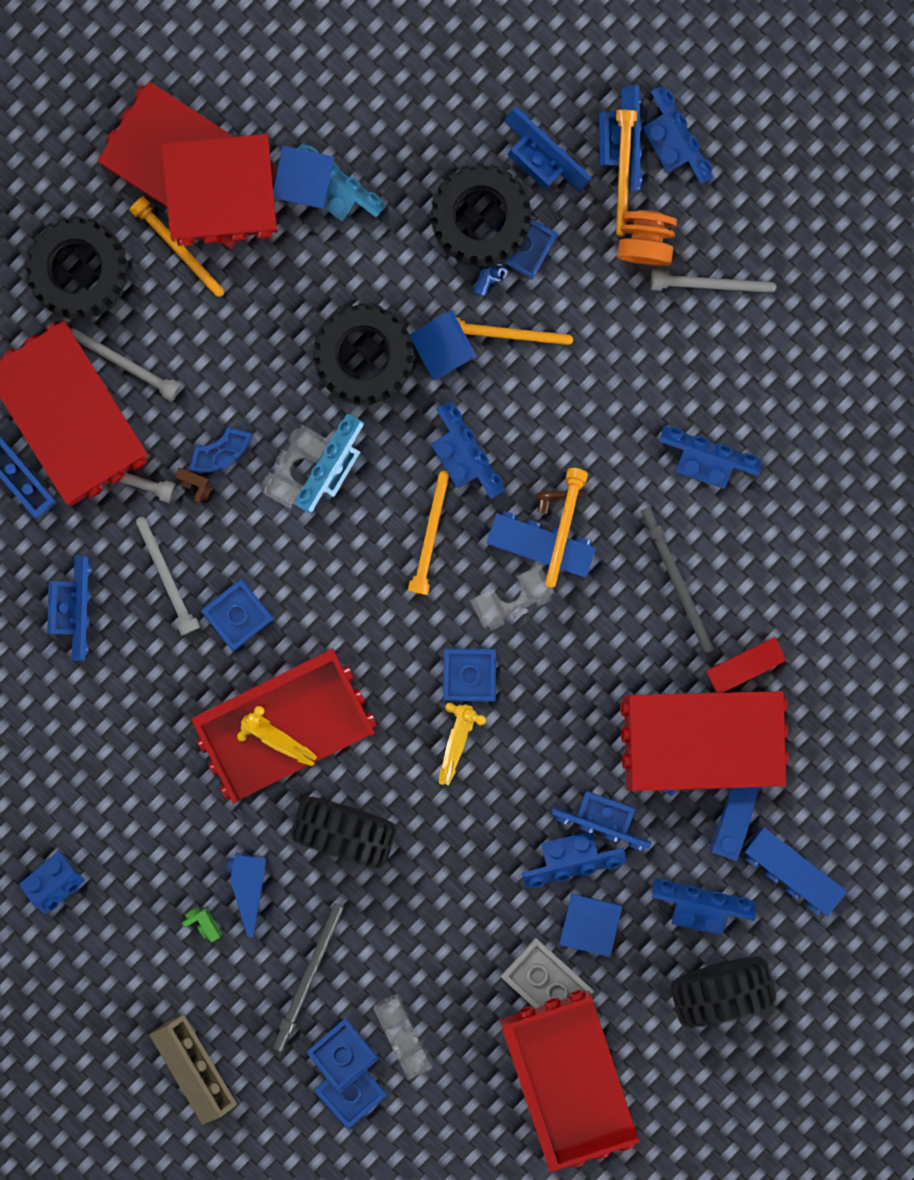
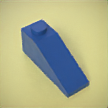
(734, 822)
(247, 880)

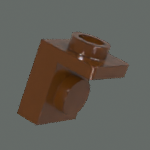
(190, 479)

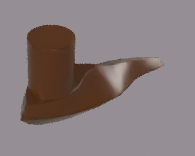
(555, 496)

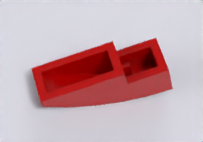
(745, 665)

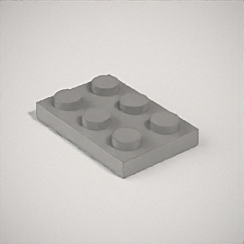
(542, 976)

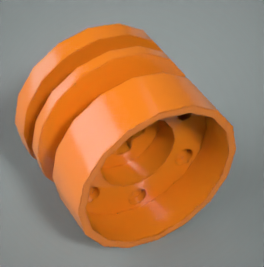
(647, 238)

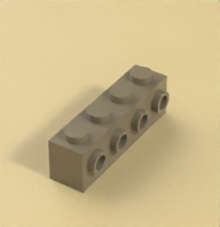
(193, 1069)

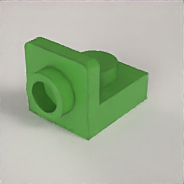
(207, 926)

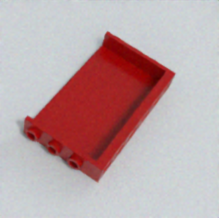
(136, 146)
(68, 414)
(307, 703)
(704, 740)
(569, 1081)

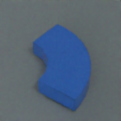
(221, 453)

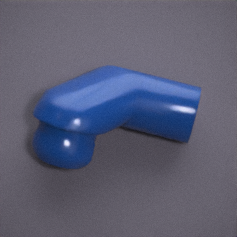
(488, 276)

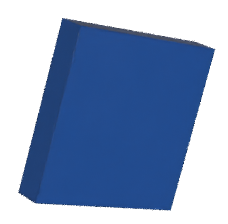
(303, 177)
(533, 251)
(442, 345)
(237, 614)
(469, 674)
(590, 925)
(342, 1055)
(354, 1100)

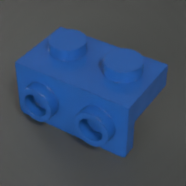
(51, 883)

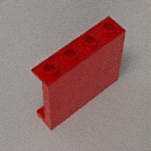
(219, 189)

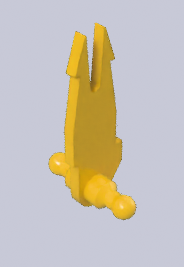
(465, 719)
(273, 737)

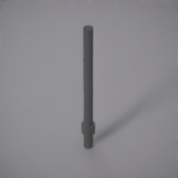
(656, 533)
(288, 1023)

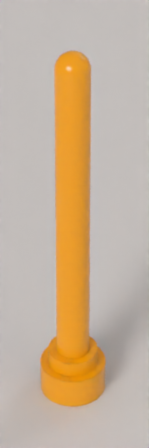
(626, 120)
(143, 210)
(517, 334)
(575, 480)
(420, 583)

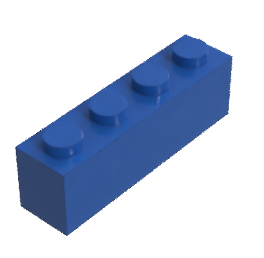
(24, 482)
(538, 544)
(794, 871)

